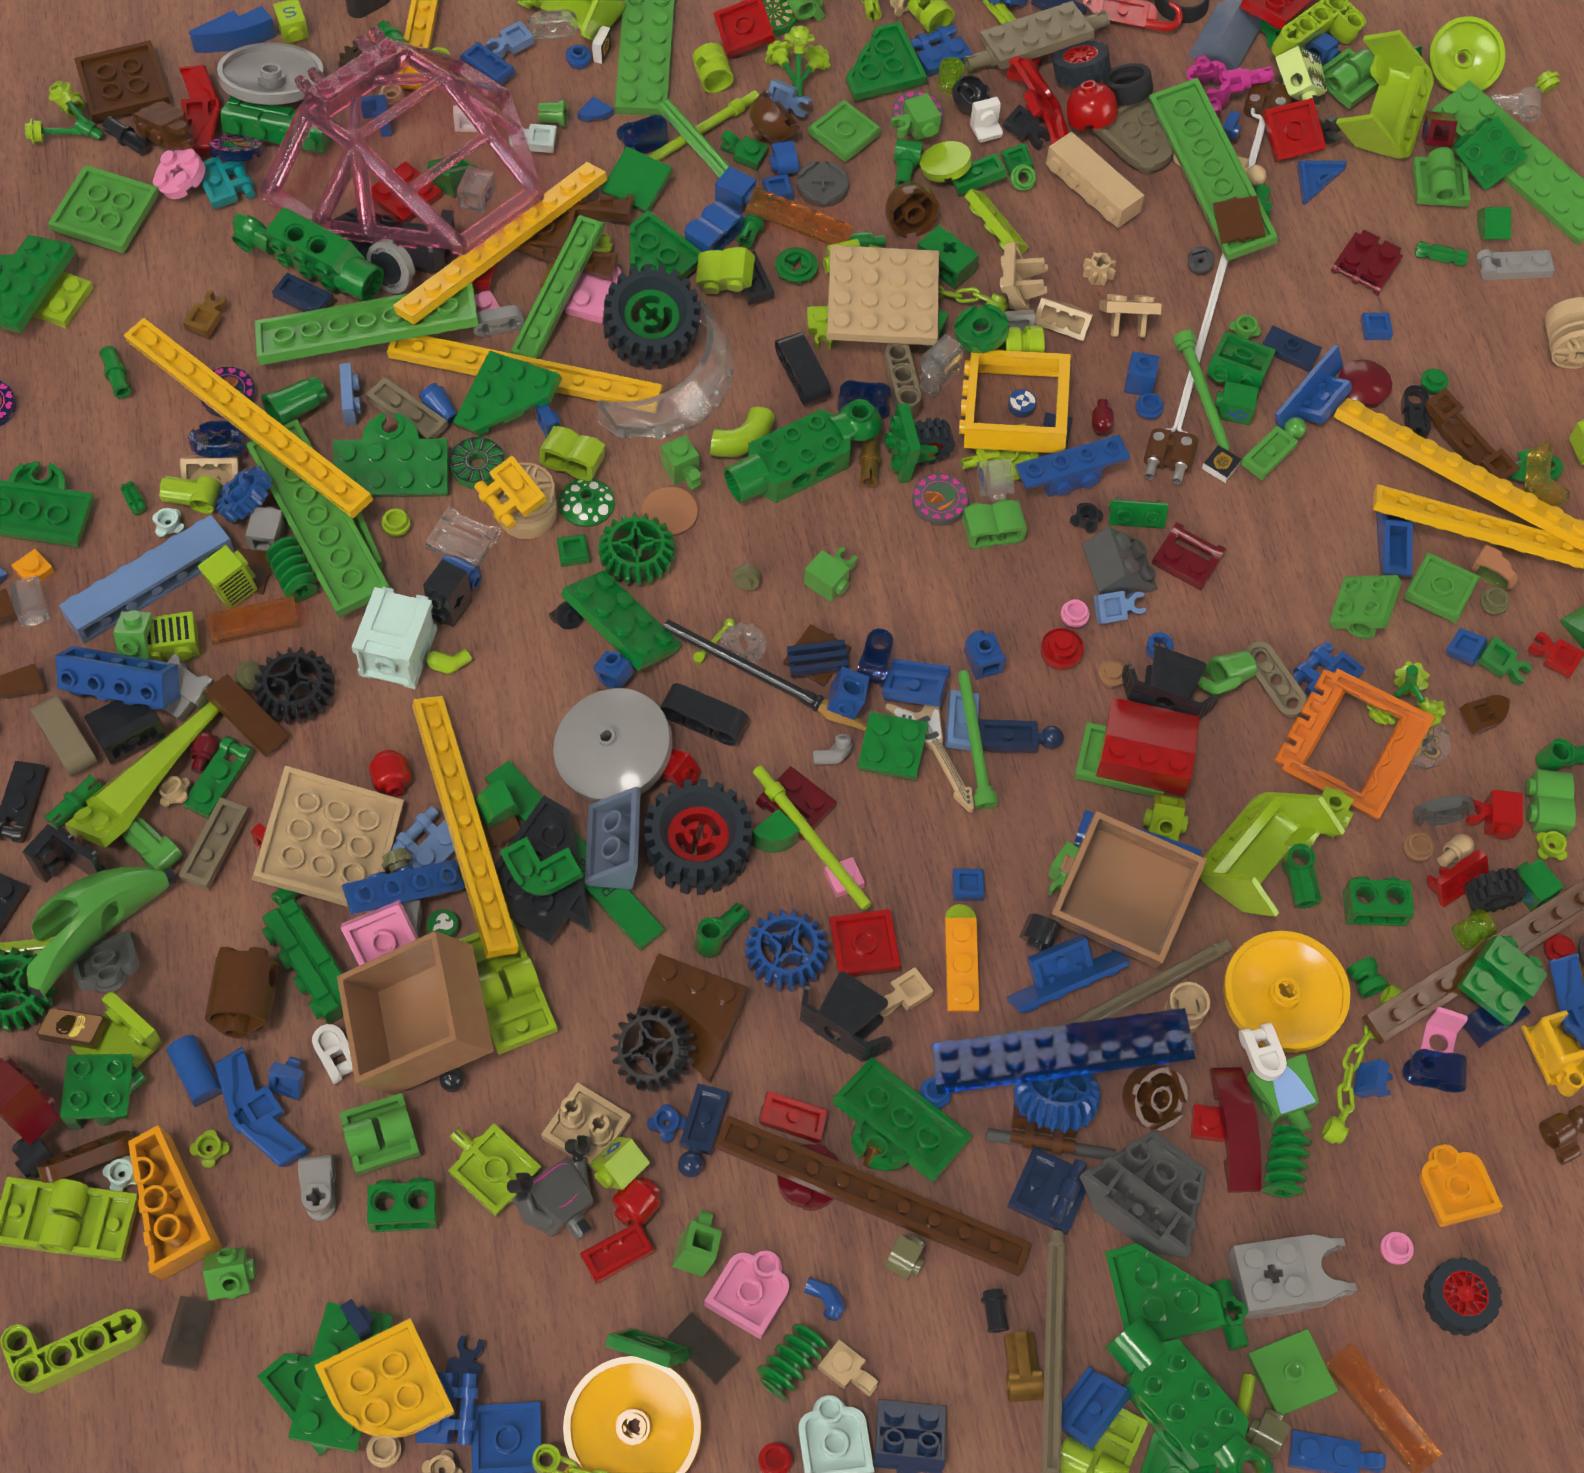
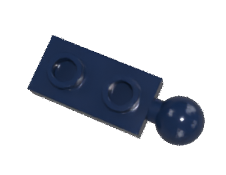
(1017, 736)
(701, 1128)

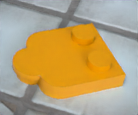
(1457, 1186)

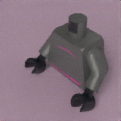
(558, 1194)

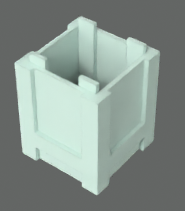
(394, 637)

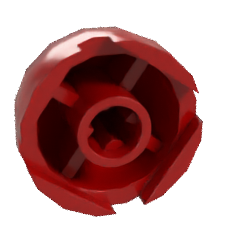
(1091, 105)

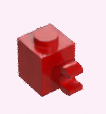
(1501, 814)

